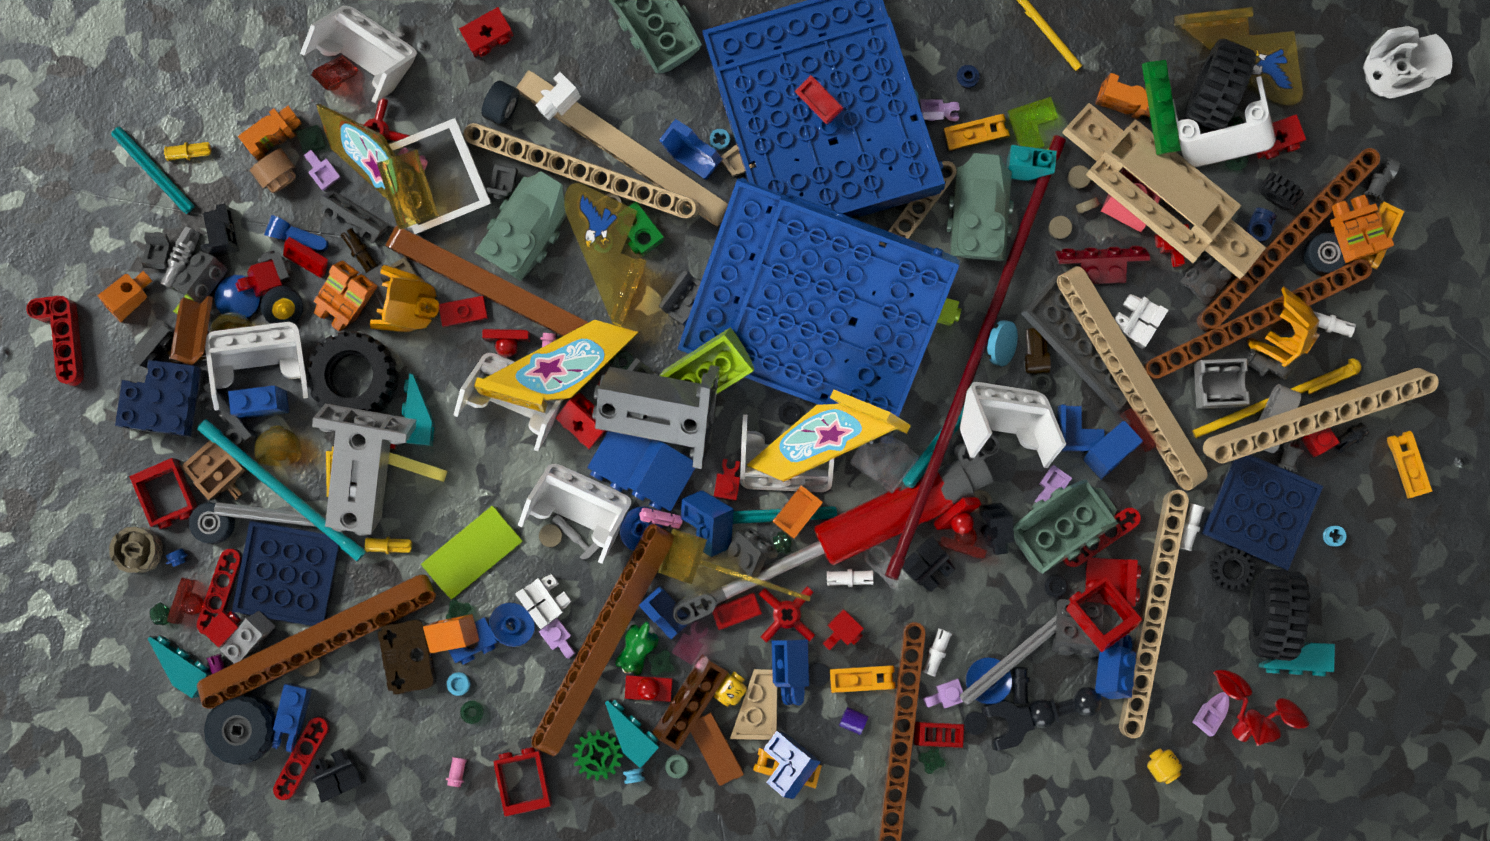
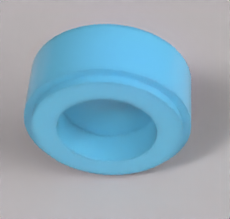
(458, 683)

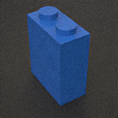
(258, 402)
(618, 458)
(661, 475)

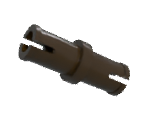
(358, 250)

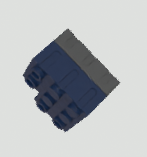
(164, 402)

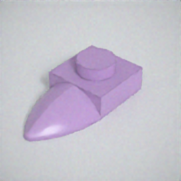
(1212, 714)

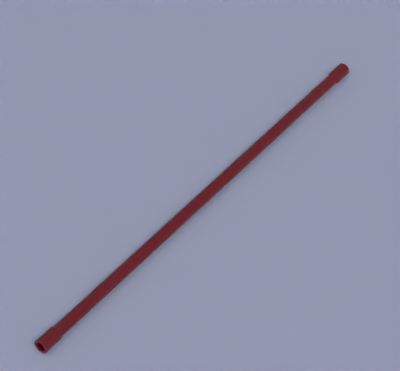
(898, 559)

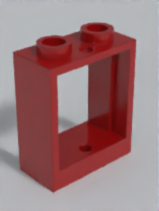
(156, 471)
(1117, 602)
(528, 805)

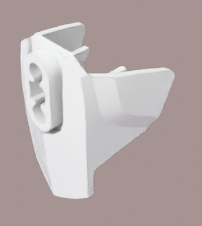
(1419, 62)

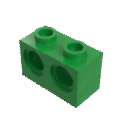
(643, 226)

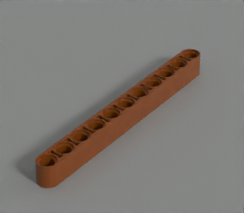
(1297, 234)
(483, 282)
(1267, 317)
(602, 640)
(315, 641)
(902, 736)

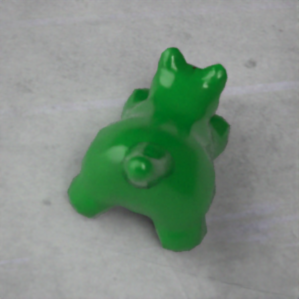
(638, 644)

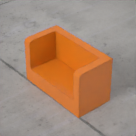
(797, 512)
(451, 633)

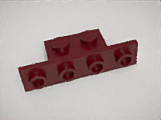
(1105, 264)

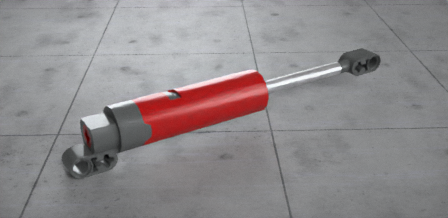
(864, 525)

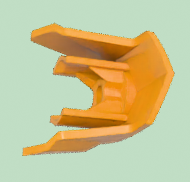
(405, 302)
(1304, 325)

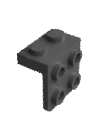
(1070, 636)

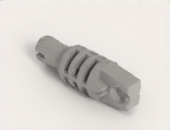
(180, 257)

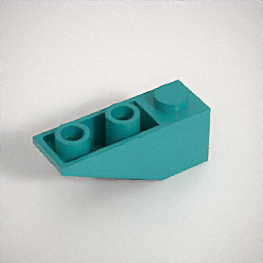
(418, 409)
(1313, 657)
(180, 669)
(633, 740)

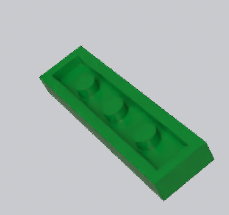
(1161, 107)

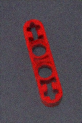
(1106, 541)
(216, 590)
(303, 759)

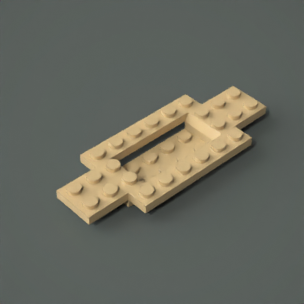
(1170, 179)

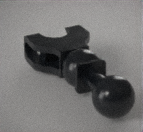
(1039, 715)

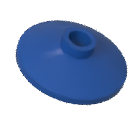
(628, 531)
(517, 618)
(998, 690)

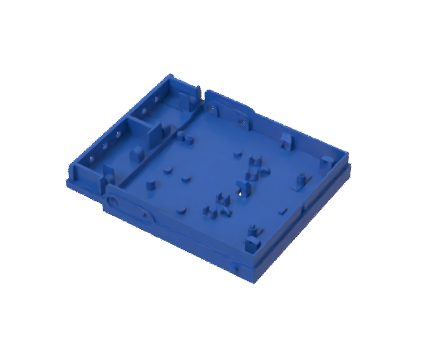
(858, 60)
(795, 278)

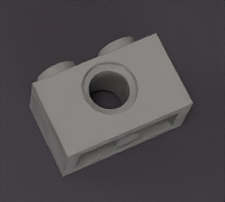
(247, 637)

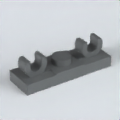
(353, 214)
(241, 426)

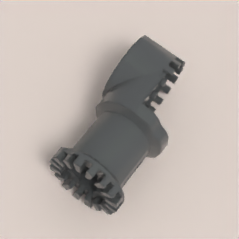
(1379, 181)
(1263, 364)
(1291, 455)

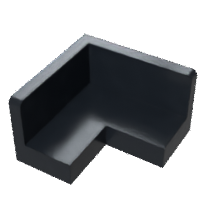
(220, 231)

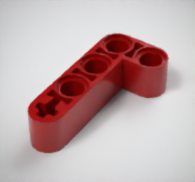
(60, 341)

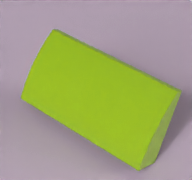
(721, 351)
(471, 552)

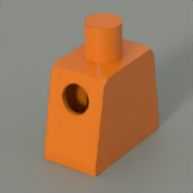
(125, 295)

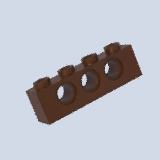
(690, 702)

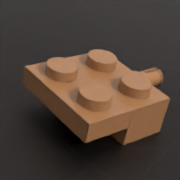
(214, 471)

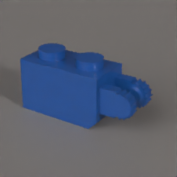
(790, 669)
(1116, 670)
(291, 714)

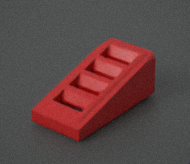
(919, 734)

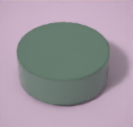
(677, 766)

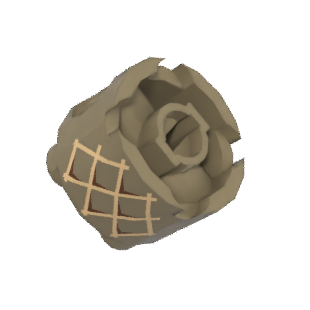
(136, 549)

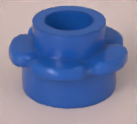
(176, 557)

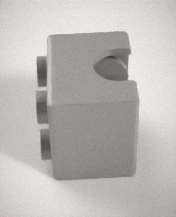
(1221, 383)

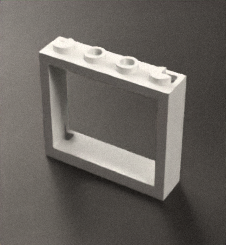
(469, 164)

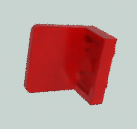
(1120, 573)

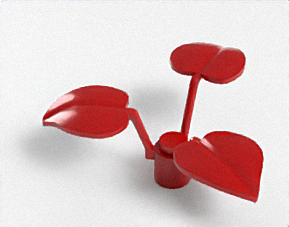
(1254, 723)

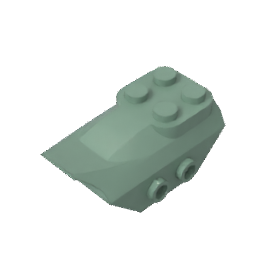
(659, 31)
(980, 209)
(525, 226)
(1064, 524)

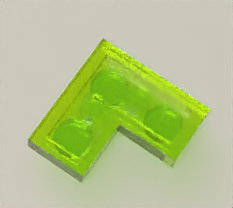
(1027, 118)

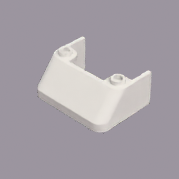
(364, 43)
(1229, 142)
(252, 348)
(490, 363)
(1010, 411)
(753, 442)
(579, 500)

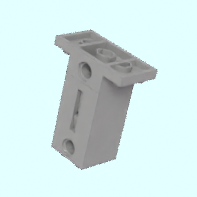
(359, 464)

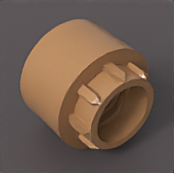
(274, 171)

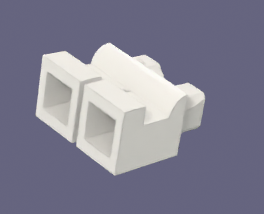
(559, 98)
(1143, 320)
(536, 593)

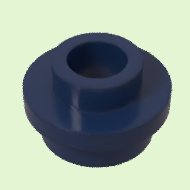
(967, 83)

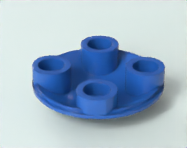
(229, 300)

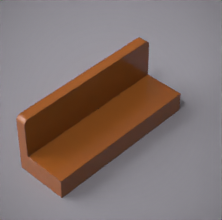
(191, 330)
(716, 749)

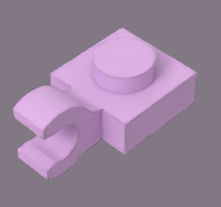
(936, 110)
(322, 172)
(1051, 481)
(556, 635)
(947, 694)

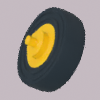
(281, 305)

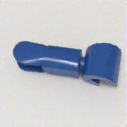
(280, 229)

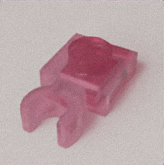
(689, 646)

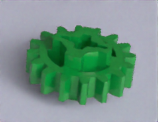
(594, 744)

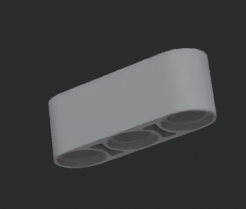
(1280, 401)

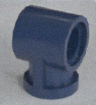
(1264, 220)

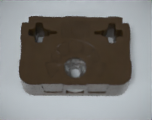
(399, 657)

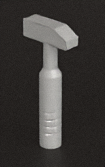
(575, 537)

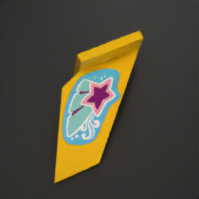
(557, 368)
(824, 435)

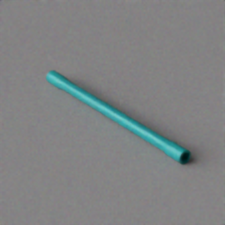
(280, 489)

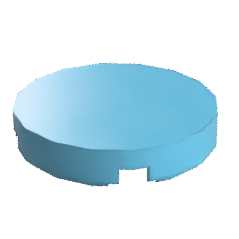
(1002, 343)

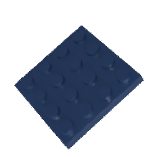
(1262, 510)
(286, 574)

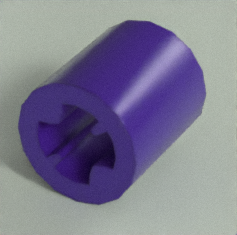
(853, 721)

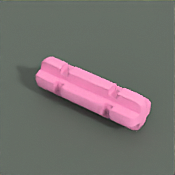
(660, 518)

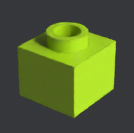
(949, 312)

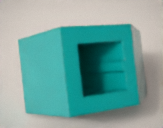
(1030, 162)

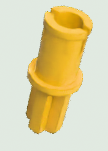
(187, 151)
(388, 545)

